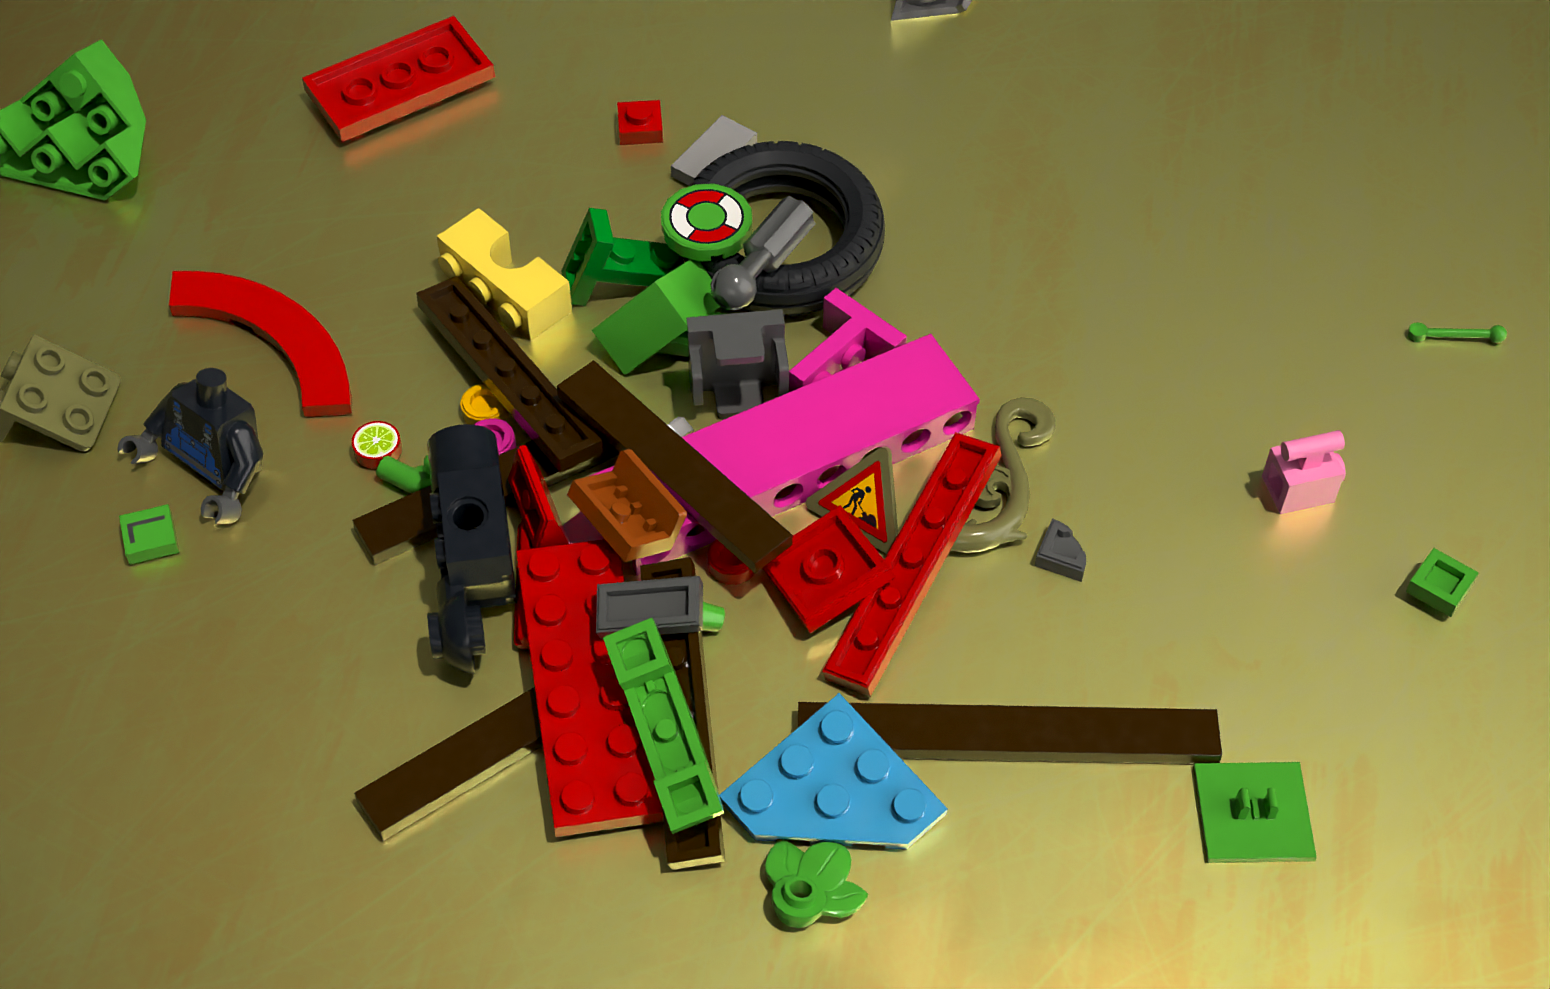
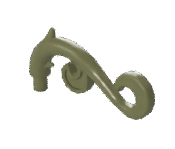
(1010, 479)

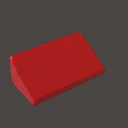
(535, 501)

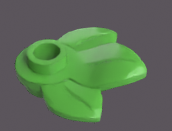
(811, 883)

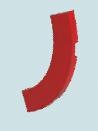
(279, 322)

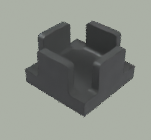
(737, 358)

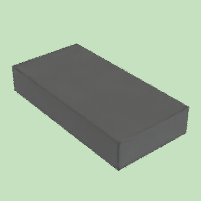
(671, 602)

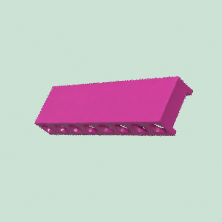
(831, 426)

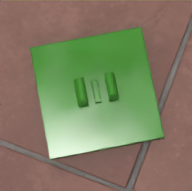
(1254, 812)

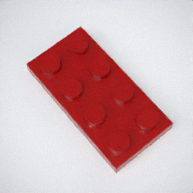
(398, 78)

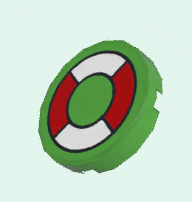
(706, 222)

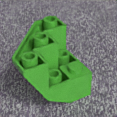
(76, 128)

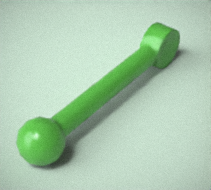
(1418, 333)

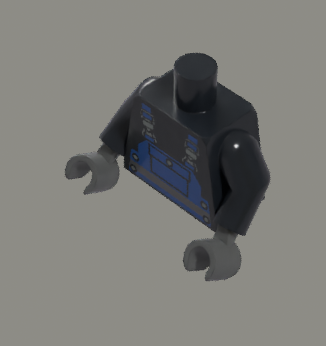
(210, 433)

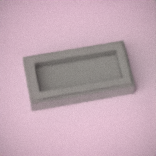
(716, 141)

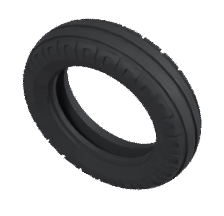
(819, 175)

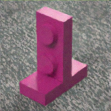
(854, 336)

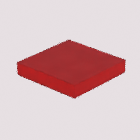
(828, 569)

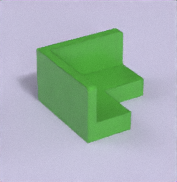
(656, 315)

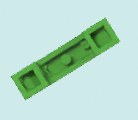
(664, 725)

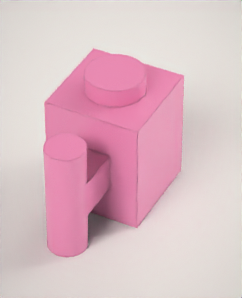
(1305, 471)

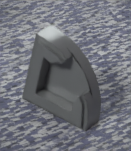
(1061, 552)

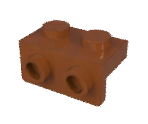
(630, 508)

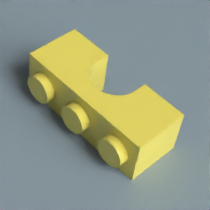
(523, 297)

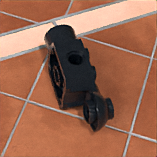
(470, 541)

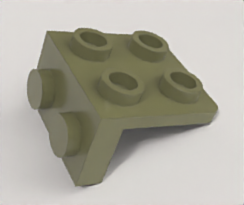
(56, 394)

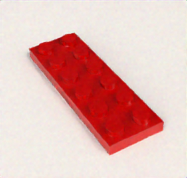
(586, 726)

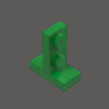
(603, 258)

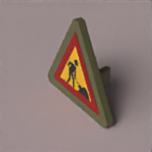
(866, 496)

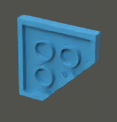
(834, 786)

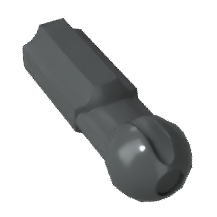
(764, 251)

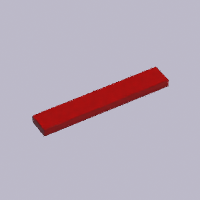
(915, 562)

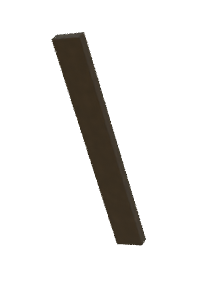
(1041, 732)

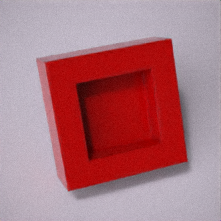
(640, 122)

